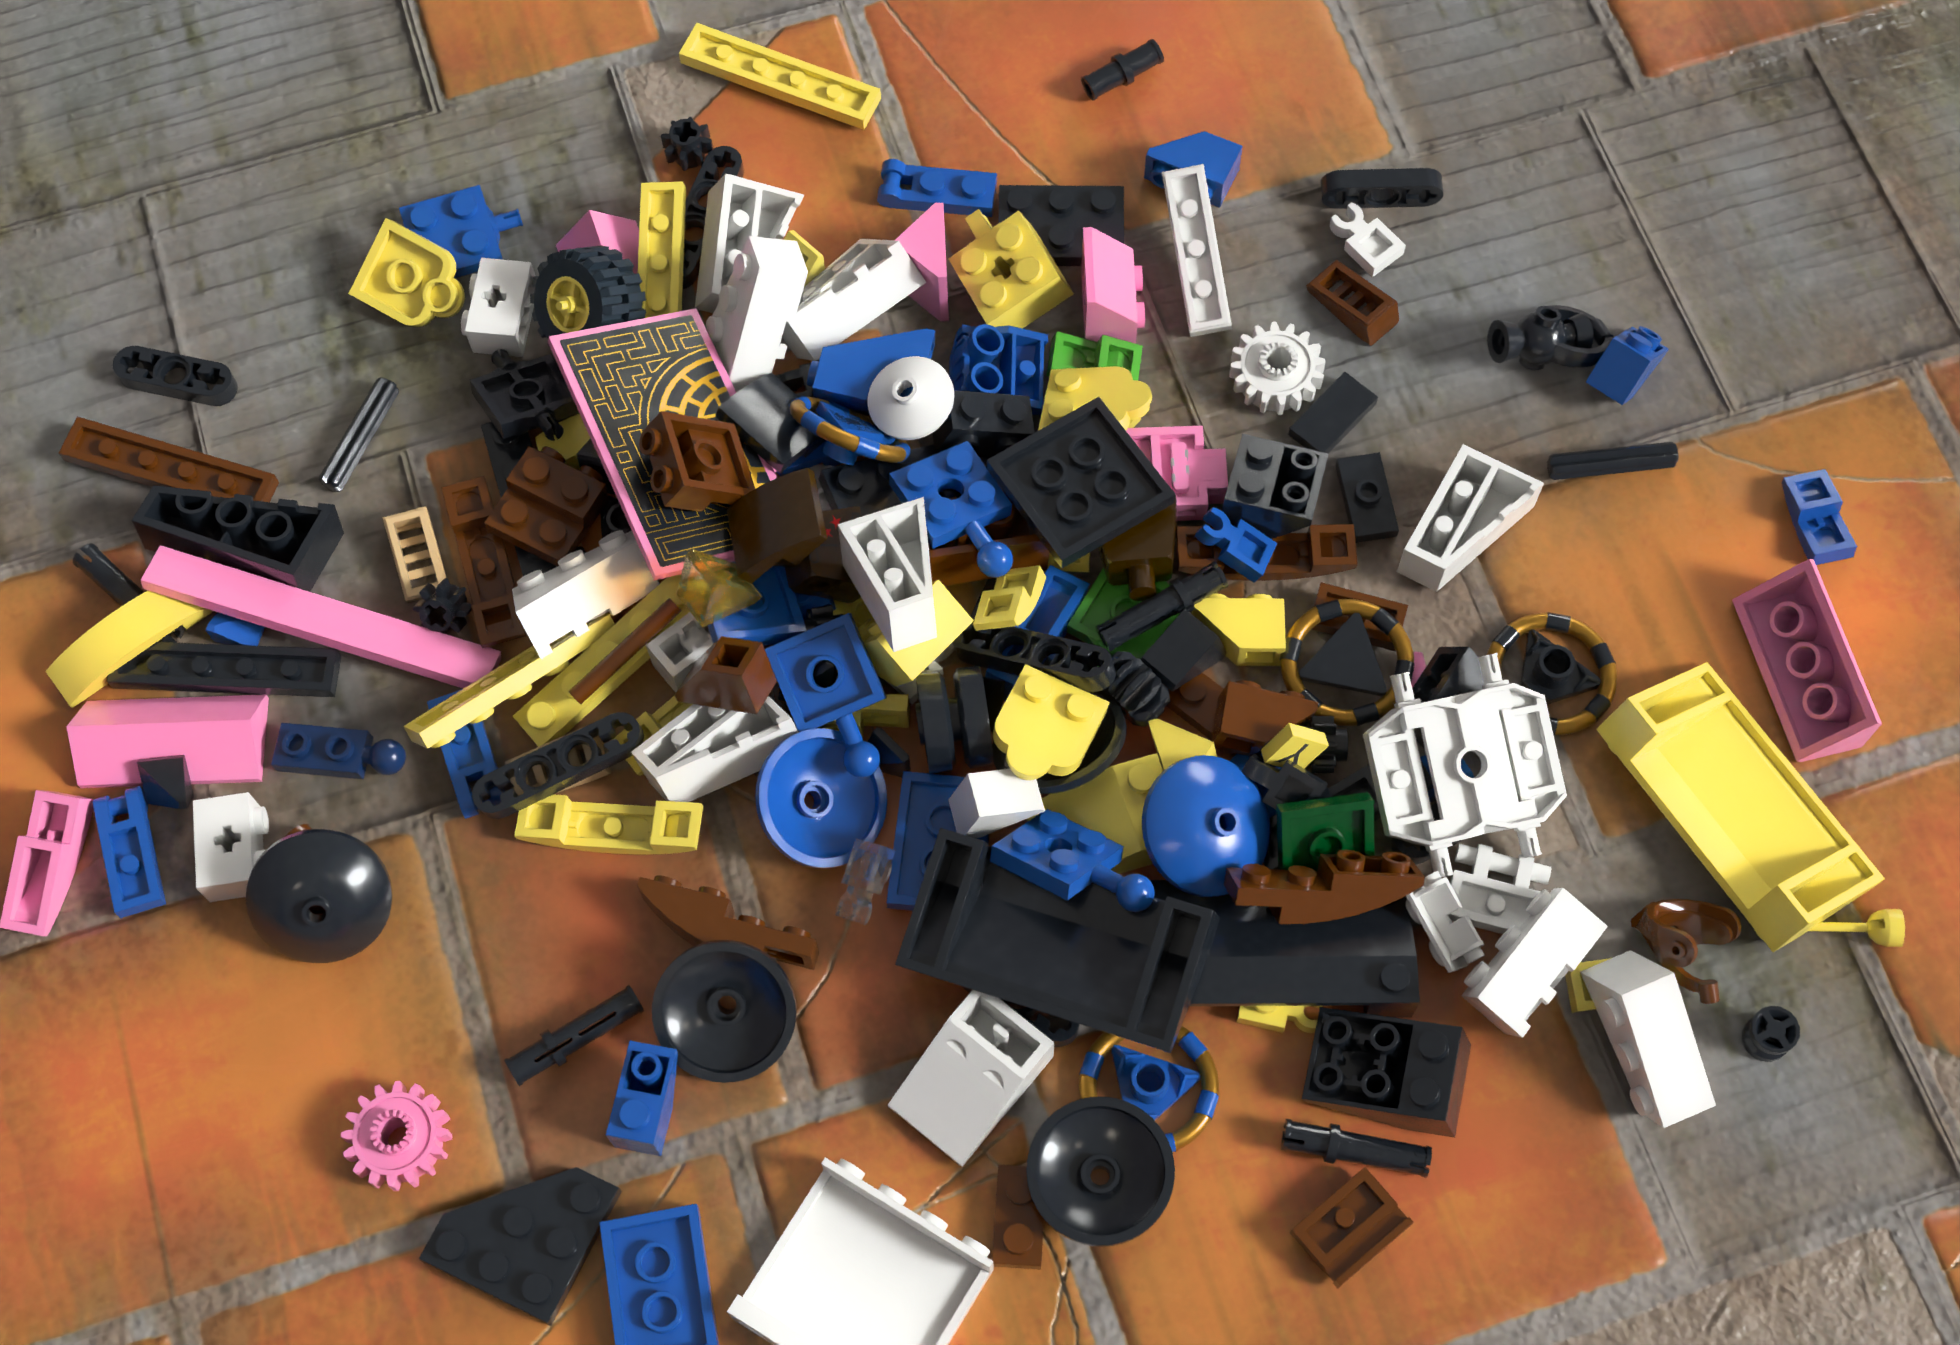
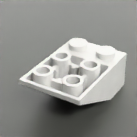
(972, 1075)

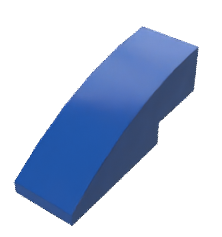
(1050, 616)

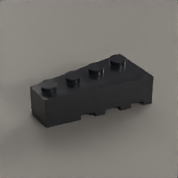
(253, 536)

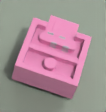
(1192, 472)

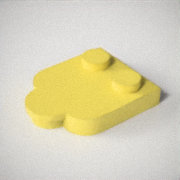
(408, 277)
(1077, 386)
(1046, 725)

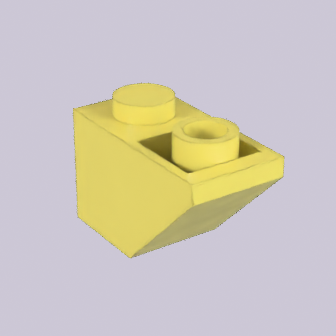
(1248, 627)

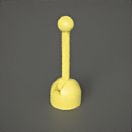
(1883, 927)

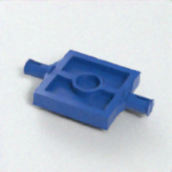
(461, 225)

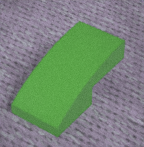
(1077, 352)

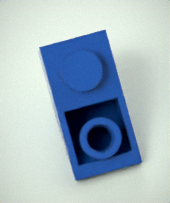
(1218, 155)
(1627, 363)
(644, 1099)

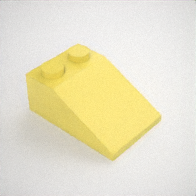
(1113, 806)

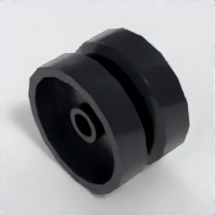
(954, 719)

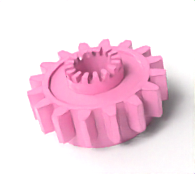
(379, 1119)

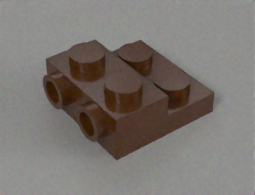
(695, 461)
(547, 505)

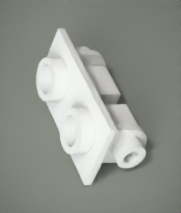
(1450, 943)

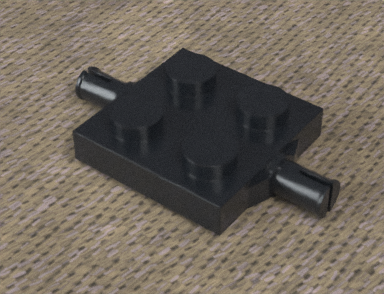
(524, 396)

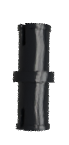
(1122, 69)

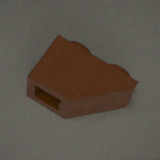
(729, 677)
(1253, 716)

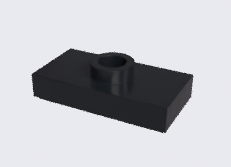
(1367, 497)

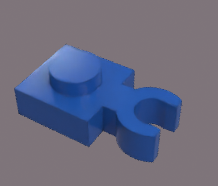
(1242, 545)

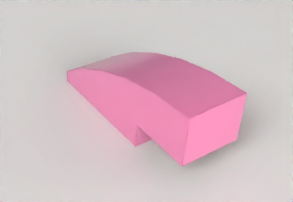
(45, 861)

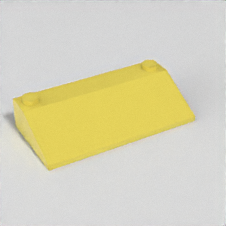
(1739, 804)

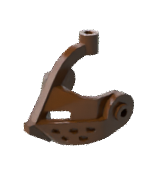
(1677, 947)

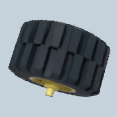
(585, 291)

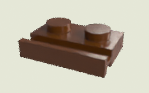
(1351, 1227)

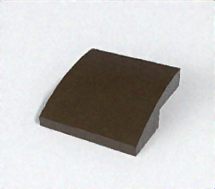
(776, 523)

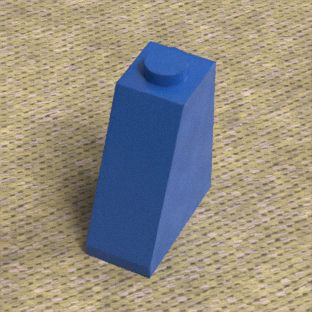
(850, 368)

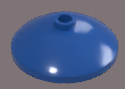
(842, 806)
(1184, 826)

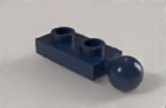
(334, 752)

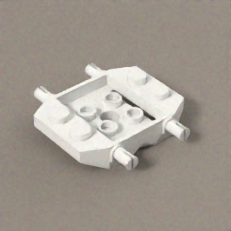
(1517, 777)

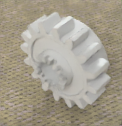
(1279, 349)

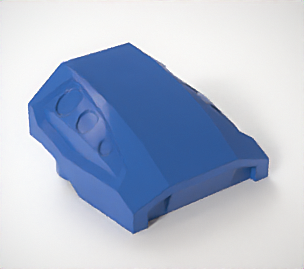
(999, 362)

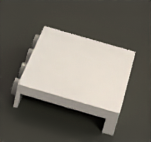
(862, 1271)

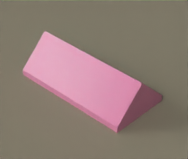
(1807, 664)
(215, 733)

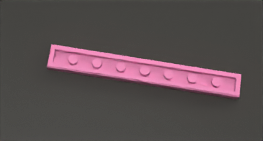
(318, 618)

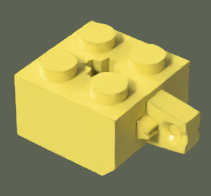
(1009, 271)

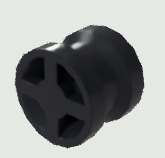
(1778, 1026)

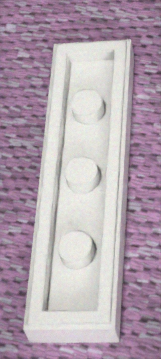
(1196, 250)

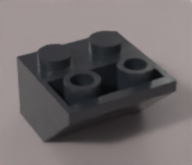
(1274, 485)

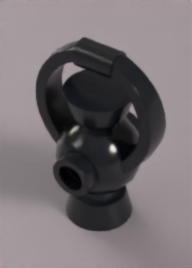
(1548, 336)

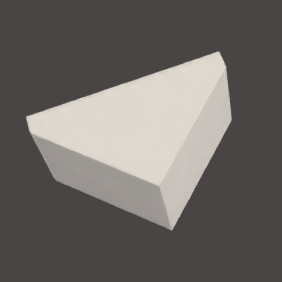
(993, 801)

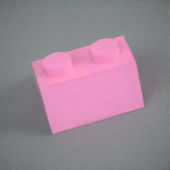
(1110, 288)

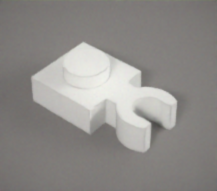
(1368, 244)

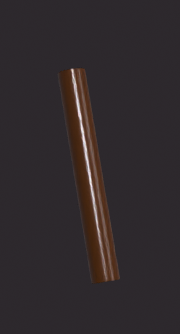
(624, 651)

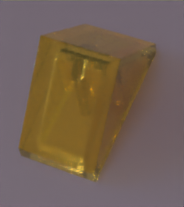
(713, 588)

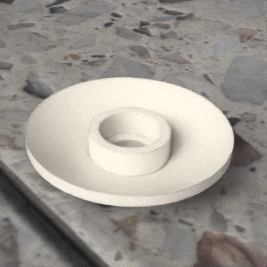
(919, 412)

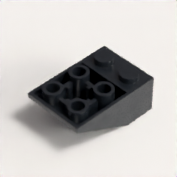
(1389, 1070)

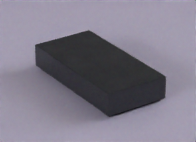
(1333, 414)

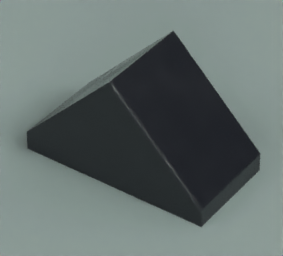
(1183, 651)

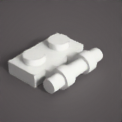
(1490, 902)

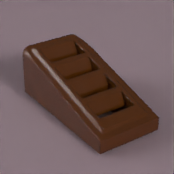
(1371, 321)

